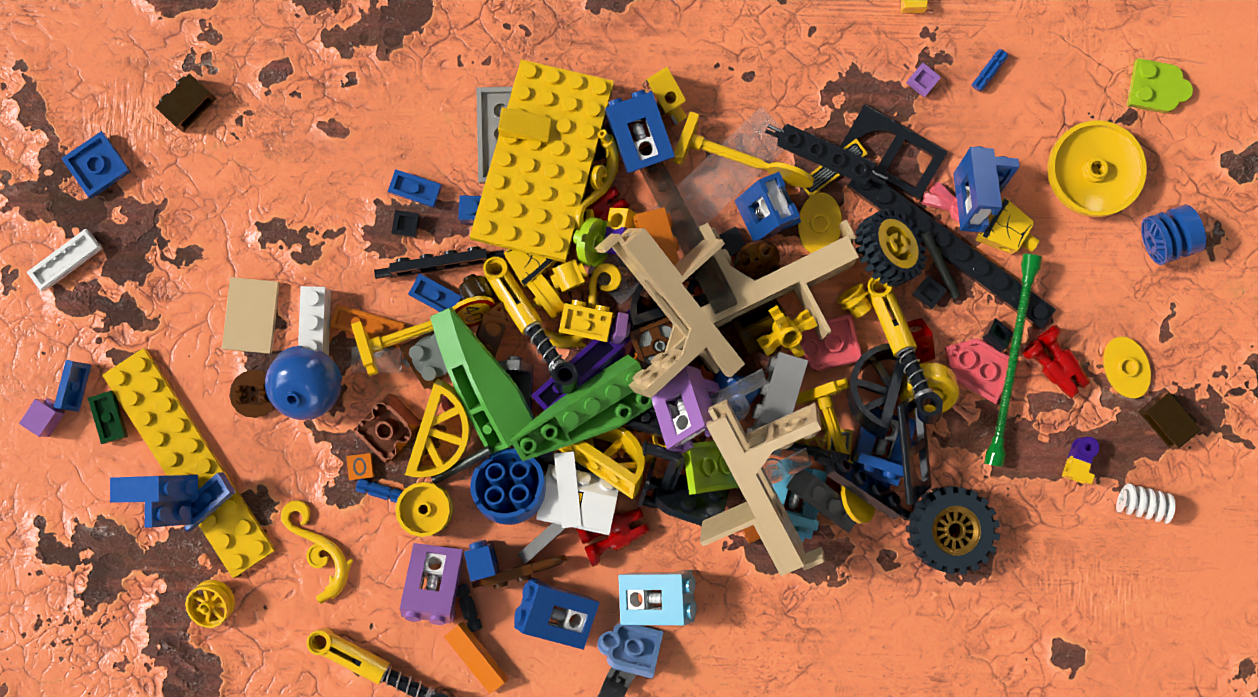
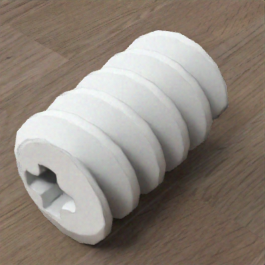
(1146, 501)

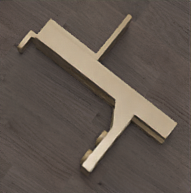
(794, 277)
(692, 329)
(745, 457)

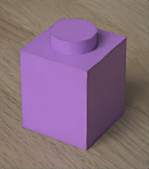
(42, 417)

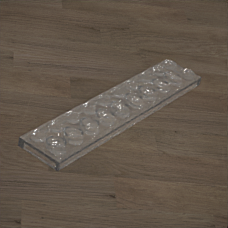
(711, 187)

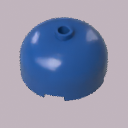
(303, 383)
(507, 489)

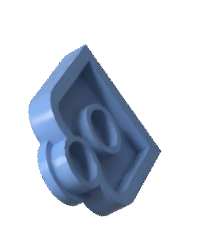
(631, 648)

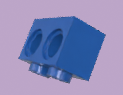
(481, 560)

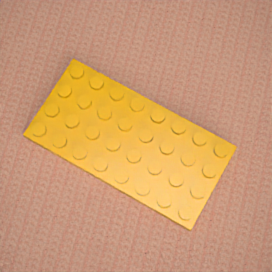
(539, 184)

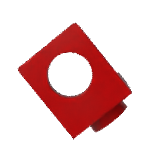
(924, 341)

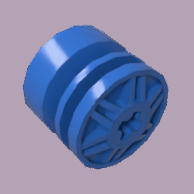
(1173, 234)

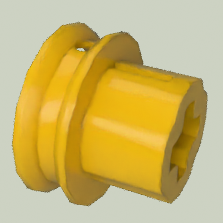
(855, 300)

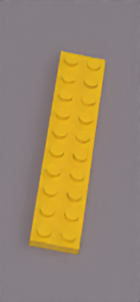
(184, 451)

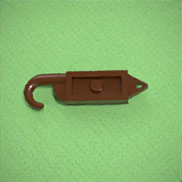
(492, 328)
(520, 572)

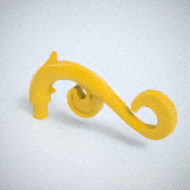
(598, 172)
(569, 341)
(313, 556)

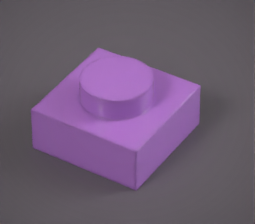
(923, 80)
(620, 328)

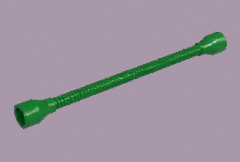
(1030, 267)

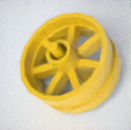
(546, 296)
(221, 598)

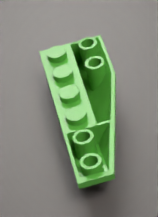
(480, 382)
(590, 410)

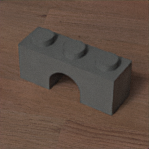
(822, 498)

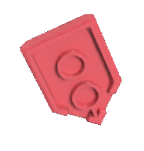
(836, 350)
(979, 367)

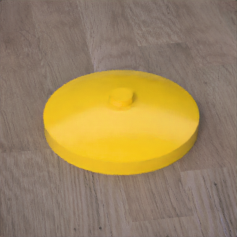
(1096, 168)

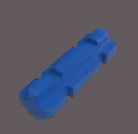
(990, 70)
(378, 490)

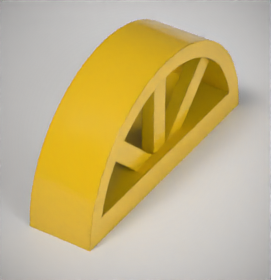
(426, 430)
(602, 465)

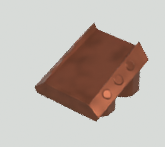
(388, 427)

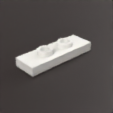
(64, 260)

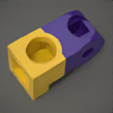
(618, 222)
(1080, 460)

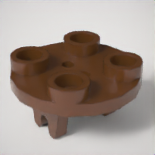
(767, 259)
(242, 394)

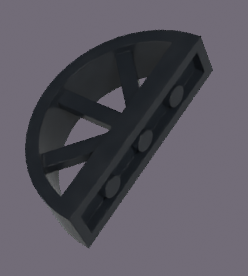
(655, 314)
(861, 412)

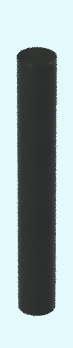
(940, 264)
(463, 464)

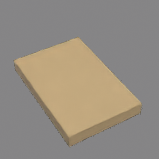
(250, 315)

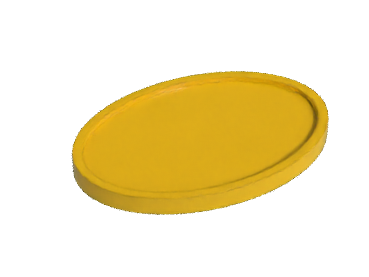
(819, 222)
(1126, 367)

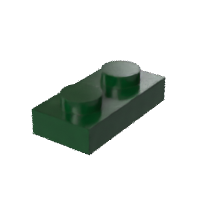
(107, 417)

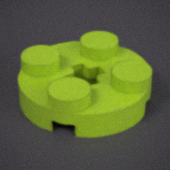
(588, 238)

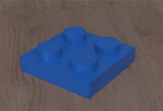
(96, 165)

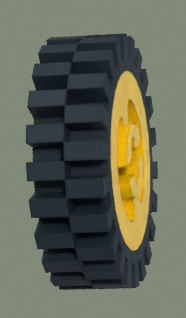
(890, 247)

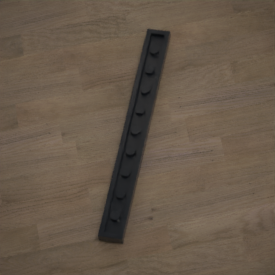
(957, 251)

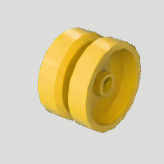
(414, 498)

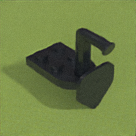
(672, 490)

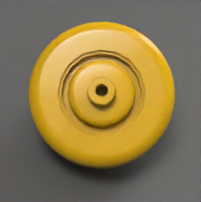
(942, 382)

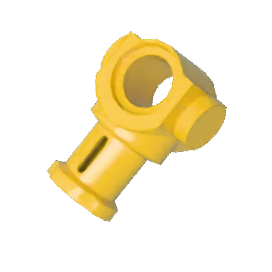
(568, 276)

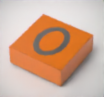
(360, 466)

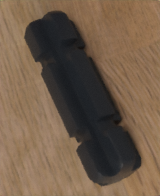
(468, 608)

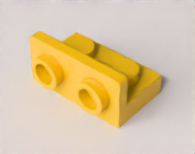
(586, 322)

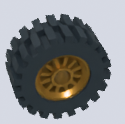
(924, 529)

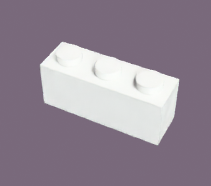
(314, 318)

